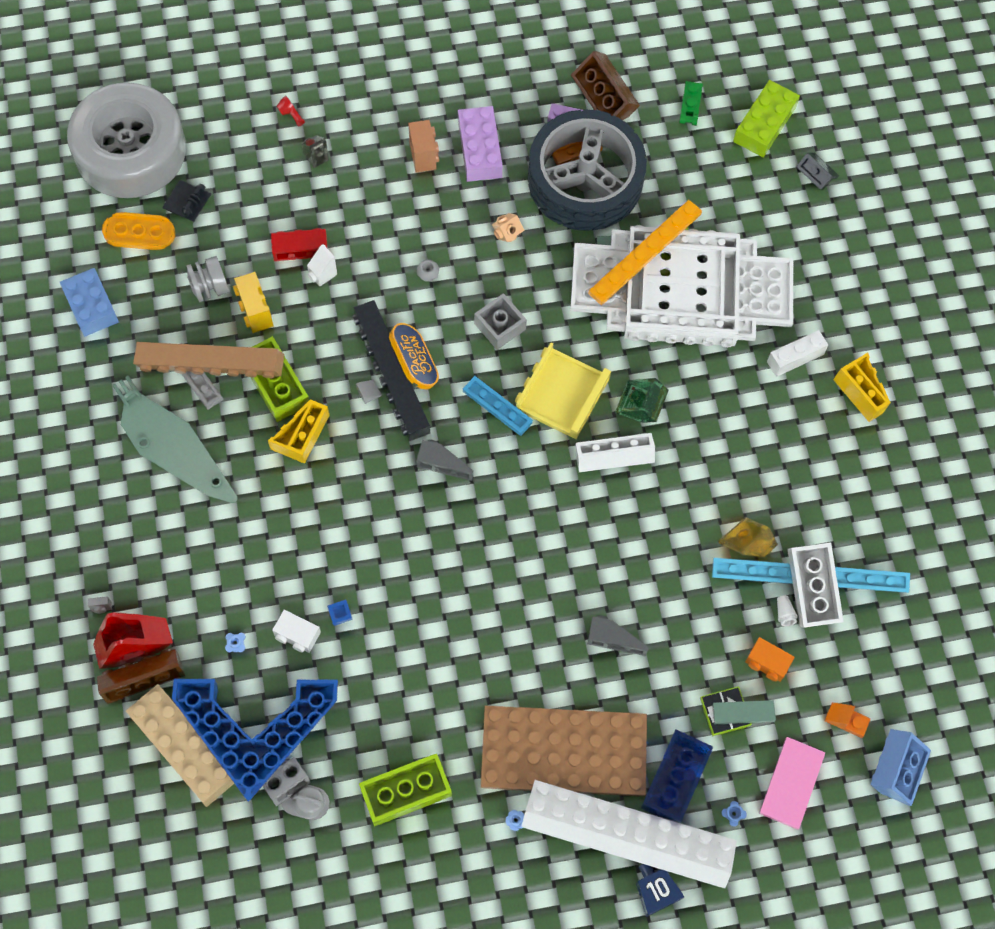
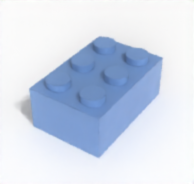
(89, 302)

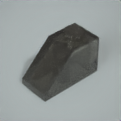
(315, 150)

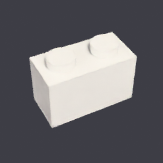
(296, 632)

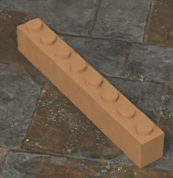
(209, 359)

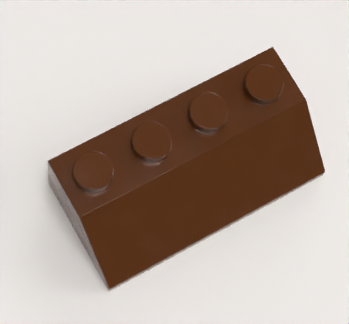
(604, 86)
(140, 676)

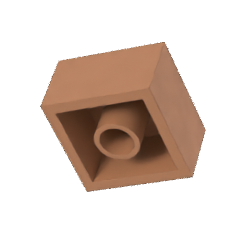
(423, 146)

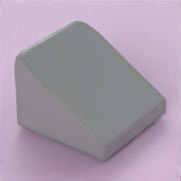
(368, 390)

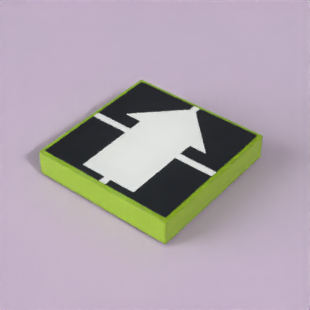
(729, 695)

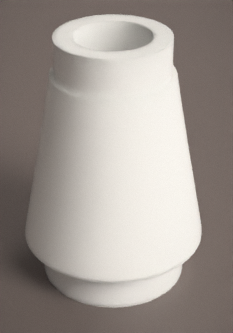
(786, 612)

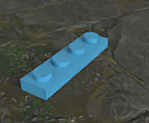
(497, 405)

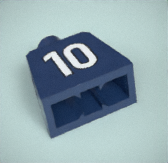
(657, 890)

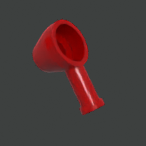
(286, 107)

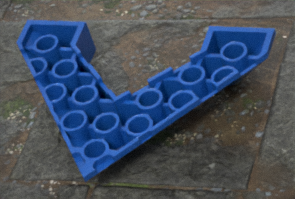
(246, 759)

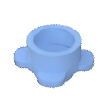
(239, 647)

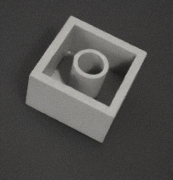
(500, 321)

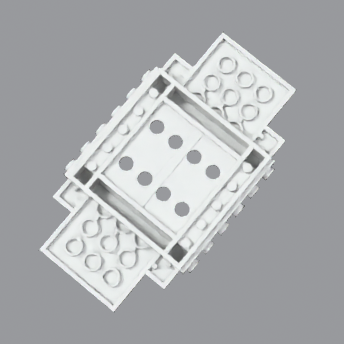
(739, 288)

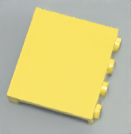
(562, 392)

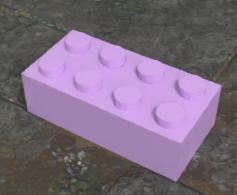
(480, 143)

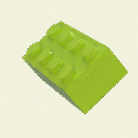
(766, 118)
(282, 393)
(405, 789)

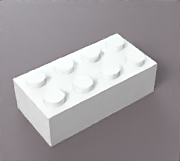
(815, 585)

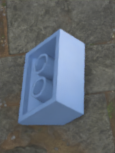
(901, 766)

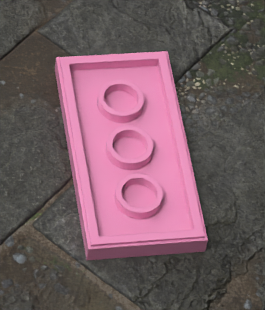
(792, 783)

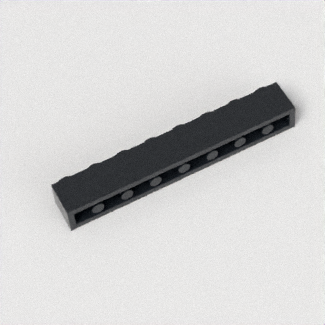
(392, 375)

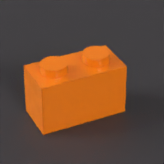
(769, 660)

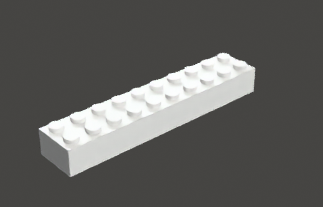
(630, 834)

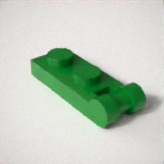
(691, 103)

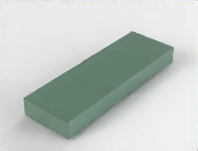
(744, 712)

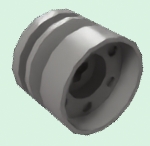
(207, 279)

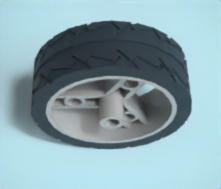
(593, 129)

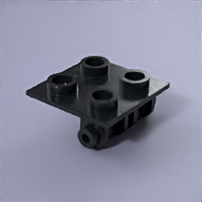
(187, 200)

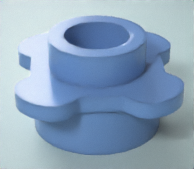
(740, 813)

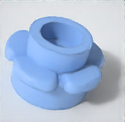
(510, 820)

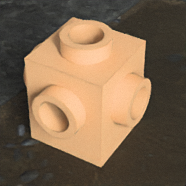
(507, 227)

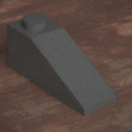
(437, 458)
(610, 635)

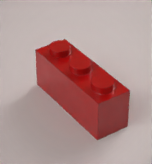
(297, 244)

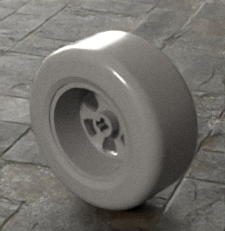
(120, 108)

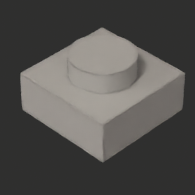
(99, 604)

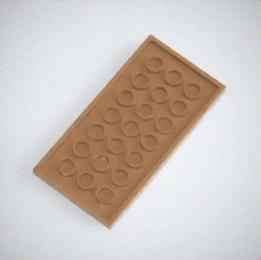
(565, 749)

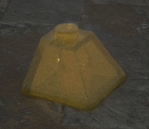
(750, 538)

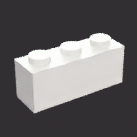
(797, 353)

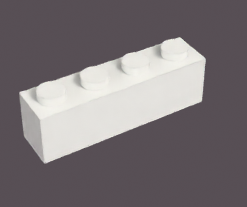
(615, 452)

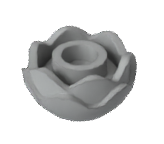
(428, 275)

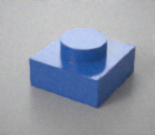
(339, 612)

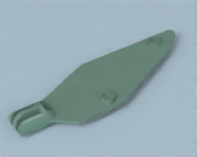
(171, 443)

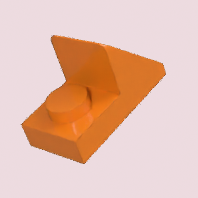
(846, 718)

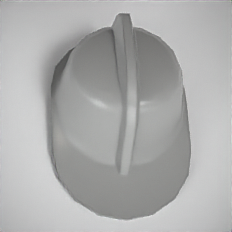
(307, 803)

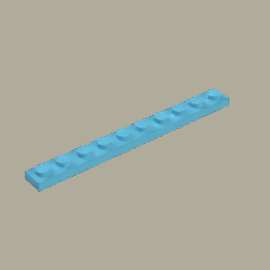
(781, 573)

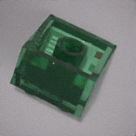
(642, 400)

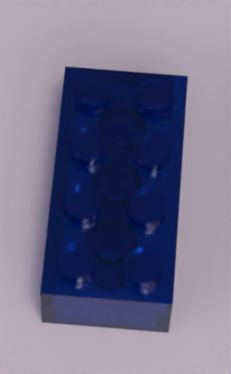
(677, 777)

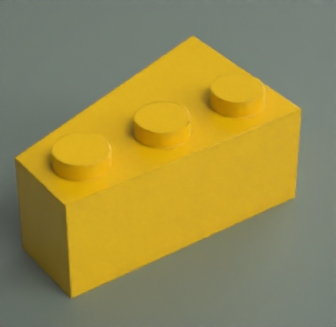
(253, 302)
(862, 387)
(301, 433)

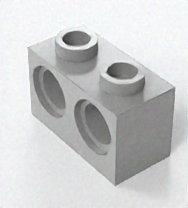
(288, 785)

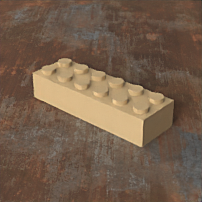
(180, 744)

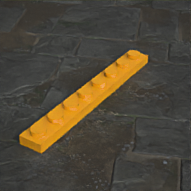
(645, 252)

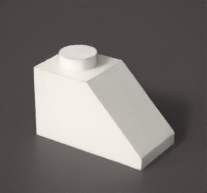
(322, 266)

